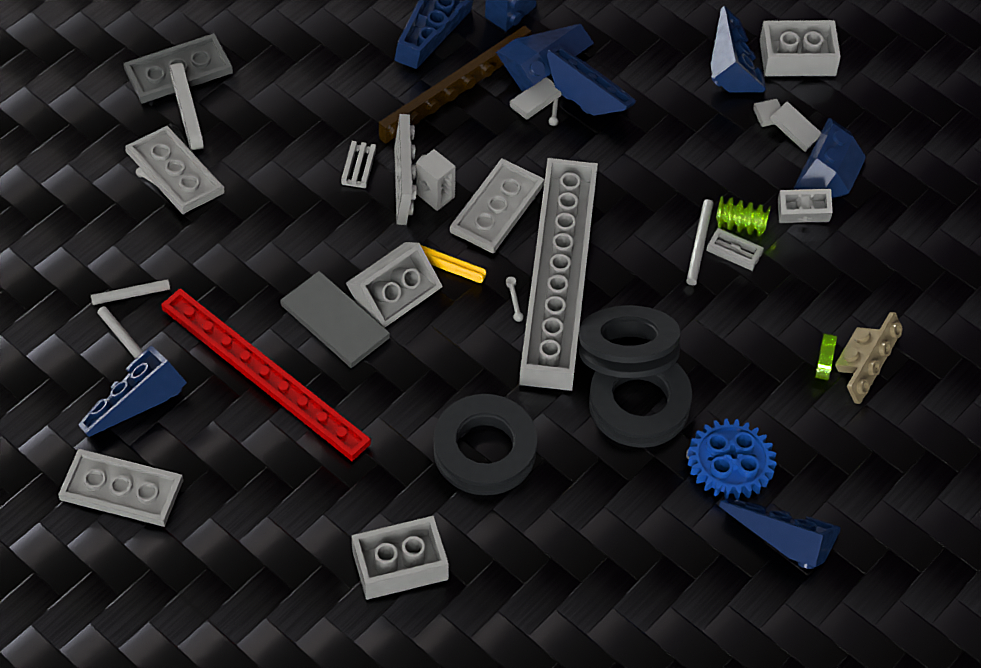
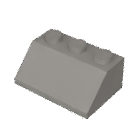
(395, 283)

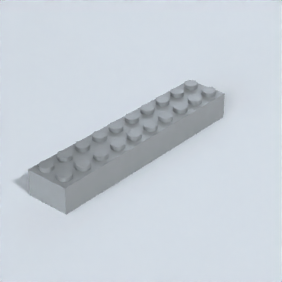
(558, 275)

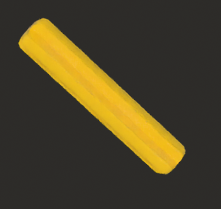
(455, 265)

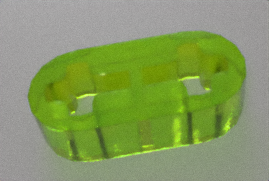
(825, 356)

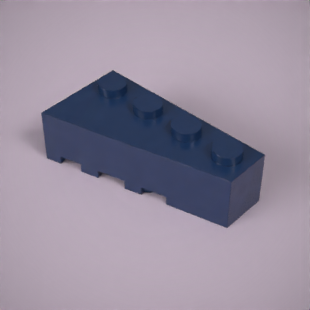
(508, 12)
(428, 28)

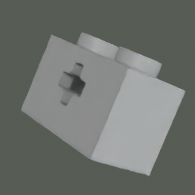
(435, 179)
(805, 205)

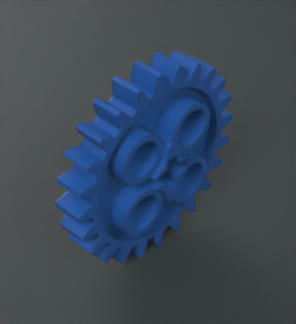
(731, 459)

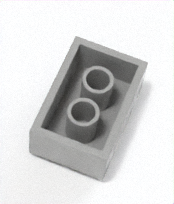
(799, 48)
(400, 557)

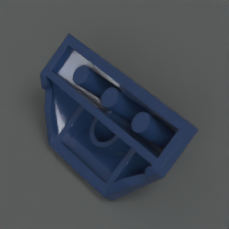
(586, 85)
(832, 162)

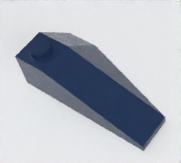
(527, 56)
(733, 59)
(148, 384)
(798, 539)

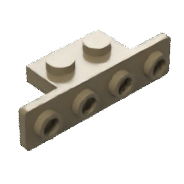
(866, 355)

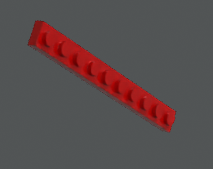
(266, 375)

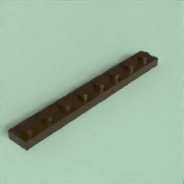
(448, 88)

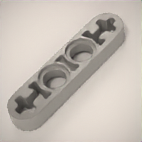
(186, 106)

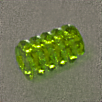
(742, 216)

